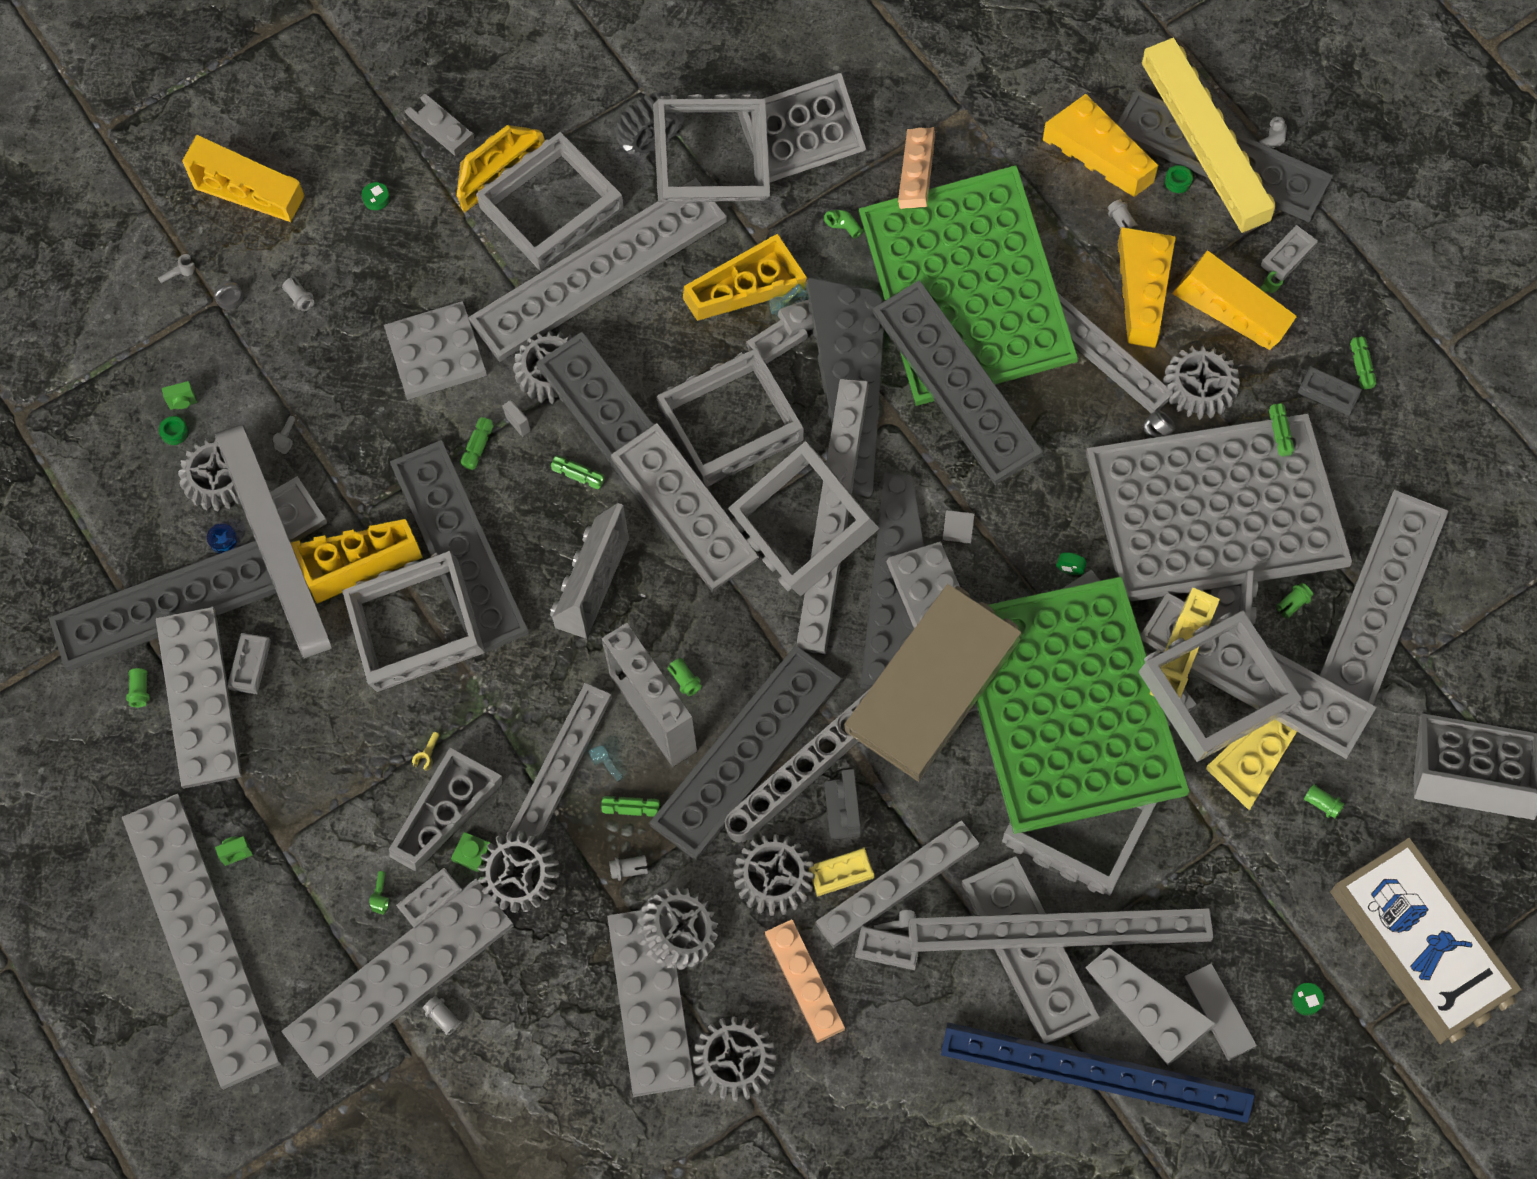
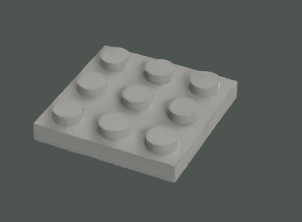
(435, 350)

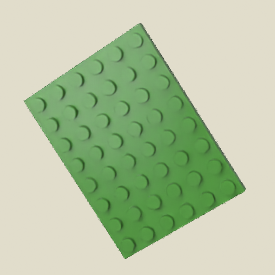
(981, 267)
(1073, 714)

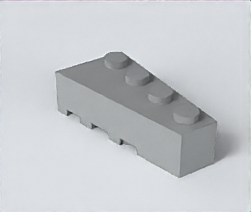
(444, 806)
(1154, 1011)

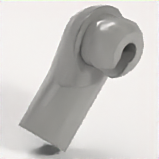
(1277, 133)

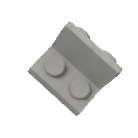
(1237, 598)

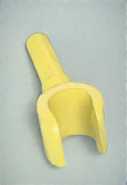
(426, 753)

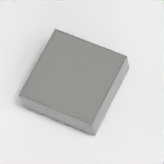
(516, 418)
(958, 526)

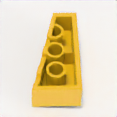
(1101, 144)
(241, 180)
(1145, 276)
(745, 280)
(1234, 301)
(355, 556)

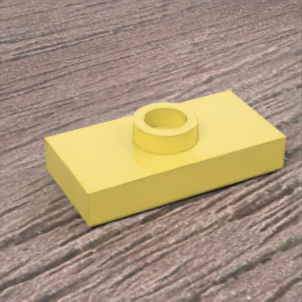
(841, 872)

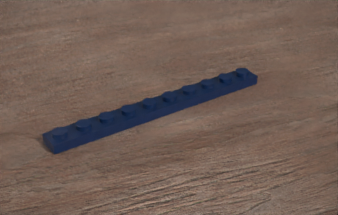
(1098, 1072)

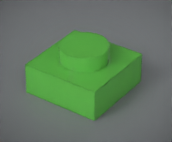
(179, 395)
(233, 850)
(469, 852)

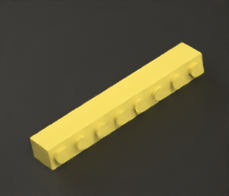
(1208, 135)

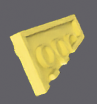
(1251, 760)

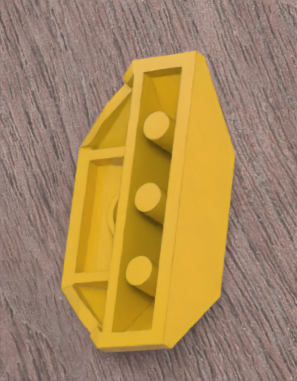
(492, 158)

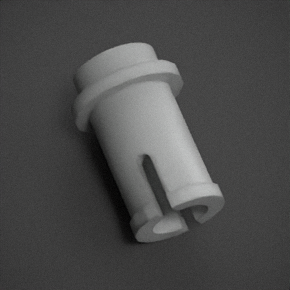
(1121, 215)
(302, 299)
(628, 867)
(441, 1015)

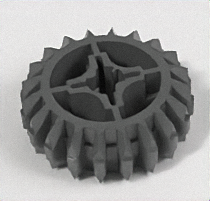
(636, 125)

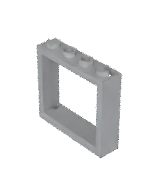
(720, 103)
(573, 231)
(745, 455)
(830, 555)
(428, 661)
(650, 694)
(1177, 712)
(1073, 869)

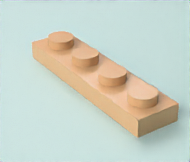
(916, 168)
(804, 981)

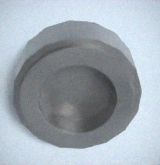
(228, 295)
(1160, 422)

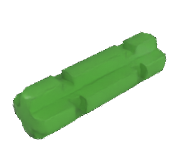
(1363, 362)
(1281, 429)
(477, 443)
(577, 472)
(630, 806)

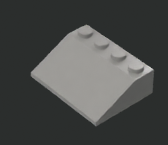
(808, 127)
(591, 573)
(1476, 766)

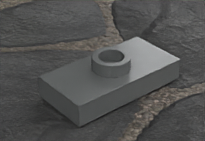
(1329, 391)

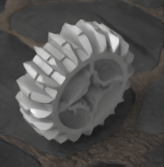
(1221, 379)
(535, 381)
(203, 467)
(510, 859)
(763, 869)
(696, 941)
(725, 1033)

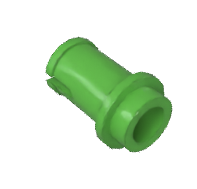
(1300, 595)
(685, 678)
(137, 693)
(1324, 801)

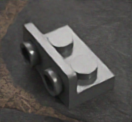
(842, 806)

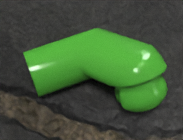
(843, 220)

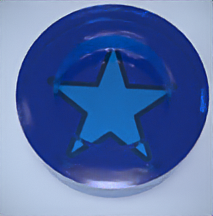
(221, 538)

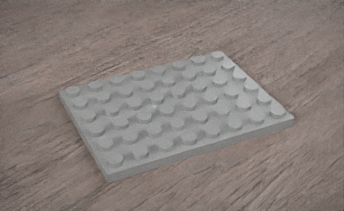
(1214, 505)

